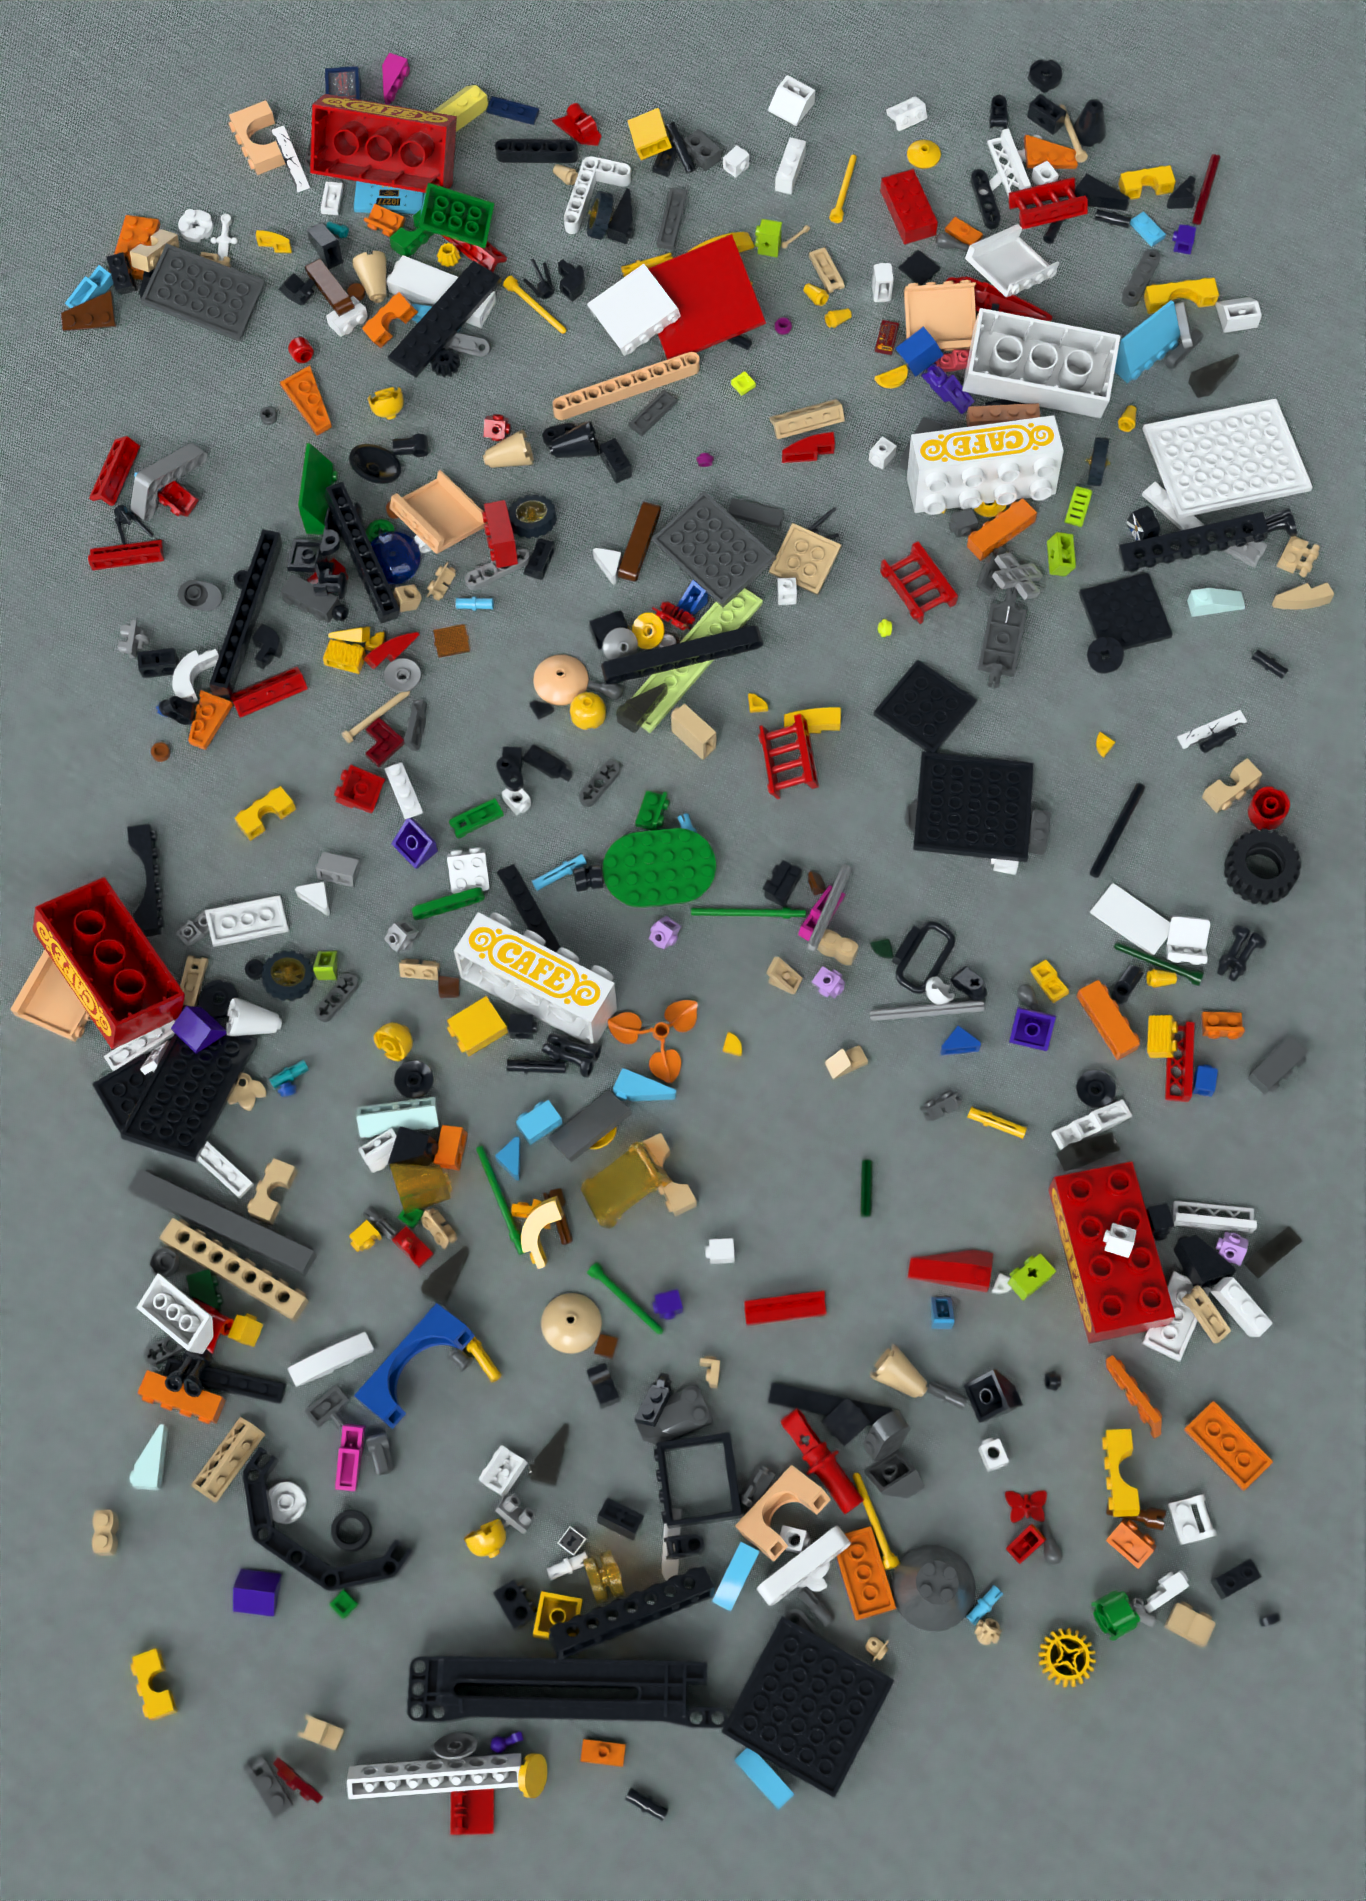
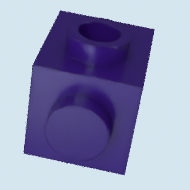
(1184, 239)
(668, 1304)

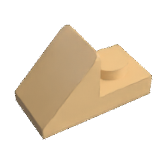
(783, 976)
(846, 1061)

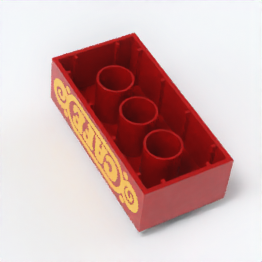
(382, 143)
(108, 962)
(1112, 1291)

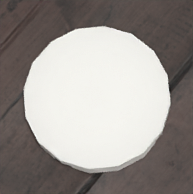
(289, 1508)

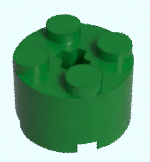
(1115, 1614)

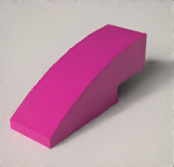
(809, 924)
(350, 1457)

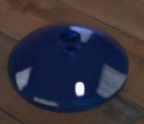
(406, 560)

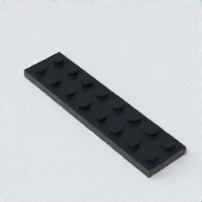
(444, 319)

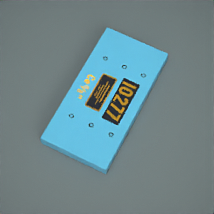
(391, 198)

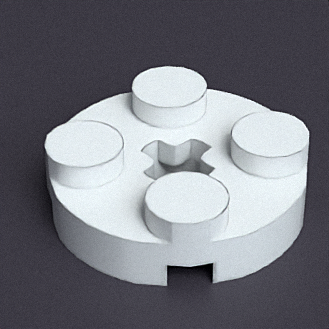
(194, 217)

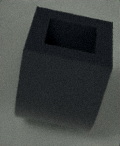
(573, 280)
(296, 289)
(269, 645)

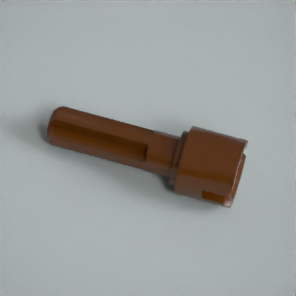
(562, 1225)
(1147, 1516)

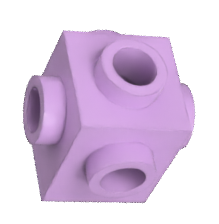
(664, 932)
(829, 982)
(1232, 1247)

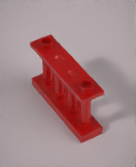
(1052, 212)
(928, 568)
(806, 759)

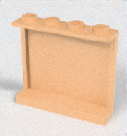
(943, 310)
(439, 513)
(51, 1001)

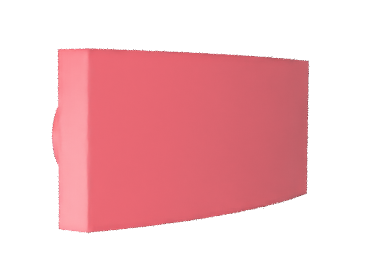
(955, 361)

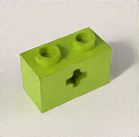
(768, 237)
(1061, 554)
(1025, 1285)

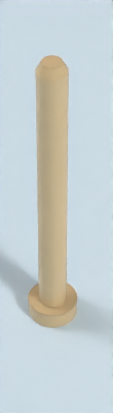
(1081, 155)
(348, 735)

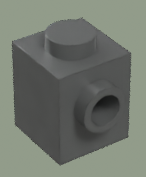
(963, 523)

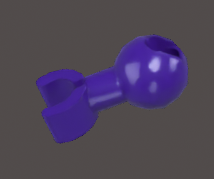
(500, 1743)

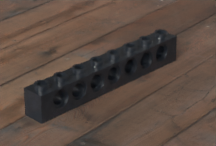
(1254, 522)
(361, 552)
(625, 1621)

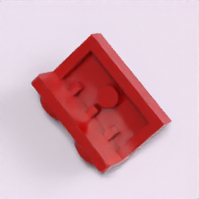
(178, 499)

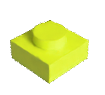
(743, 383)

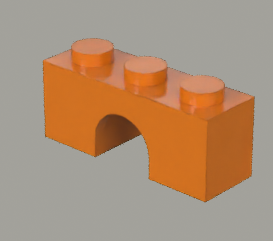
(378, 326)

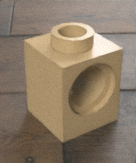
(407, 597)

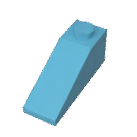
(639, 1088)

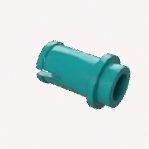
(341, 231)

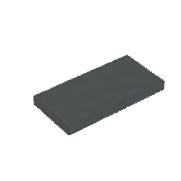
(590, 1126)

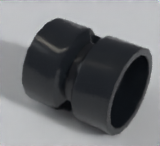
(588, 878)

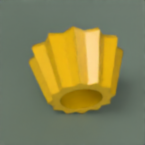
(448, 255)

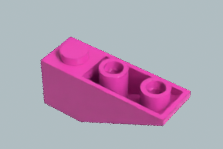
(394, 71)

